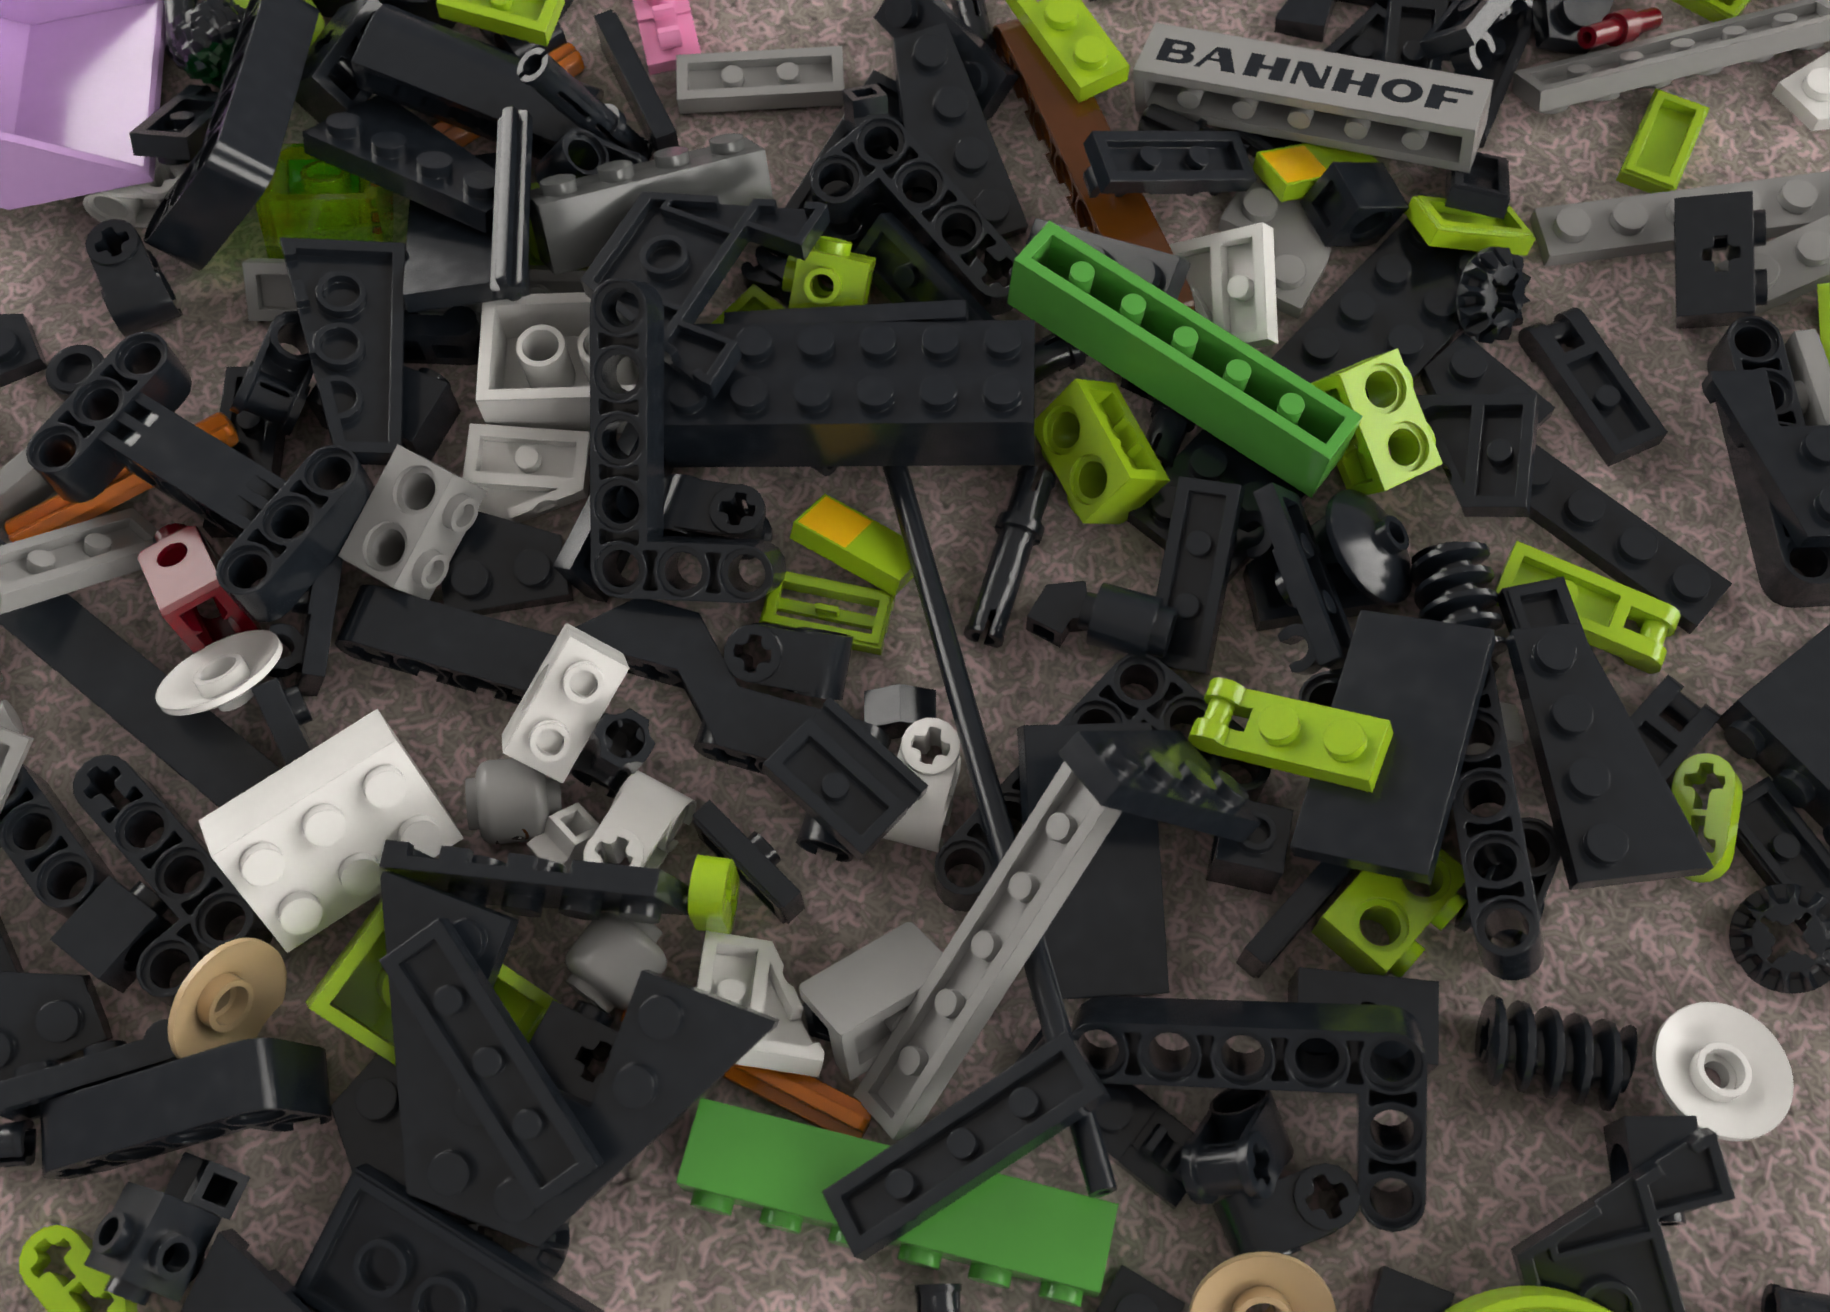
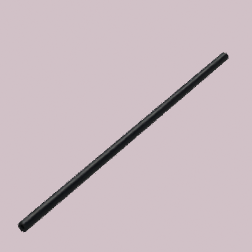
(989, 795)

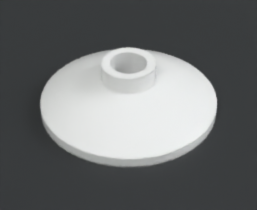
(220, 674)
(1745, 1055)

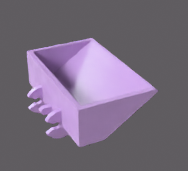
(73, 92)

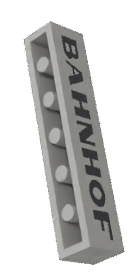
(1314, 96)

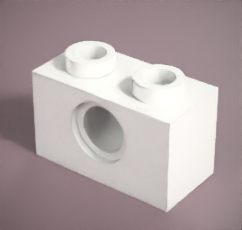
(564, 703)

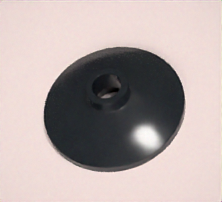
(1369, 546)

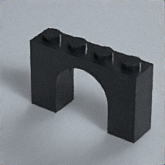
(1787, 728)

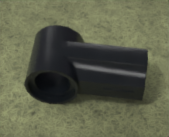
(614, 751)

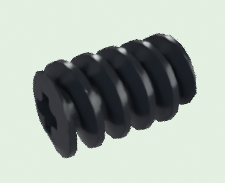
(1451, 588)
(1555, 1050)

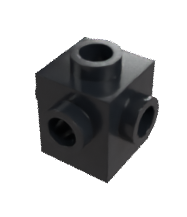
(151, 1244)

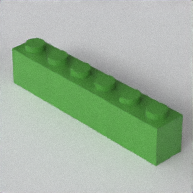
(1181, 358)
(996, 1228)

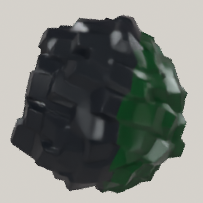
(205, 39)

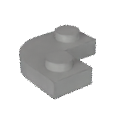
(1297, 246)

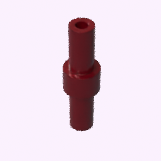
(1619, 27)

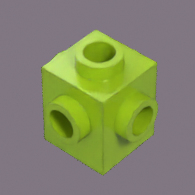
(832, 257)

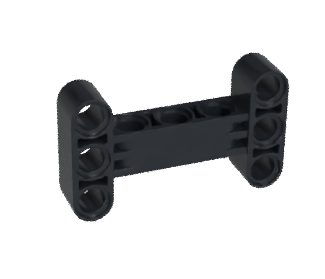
(128, 421)

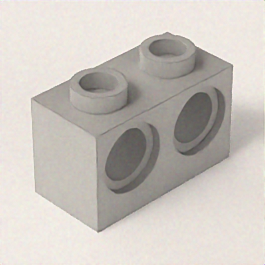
(405, 520)

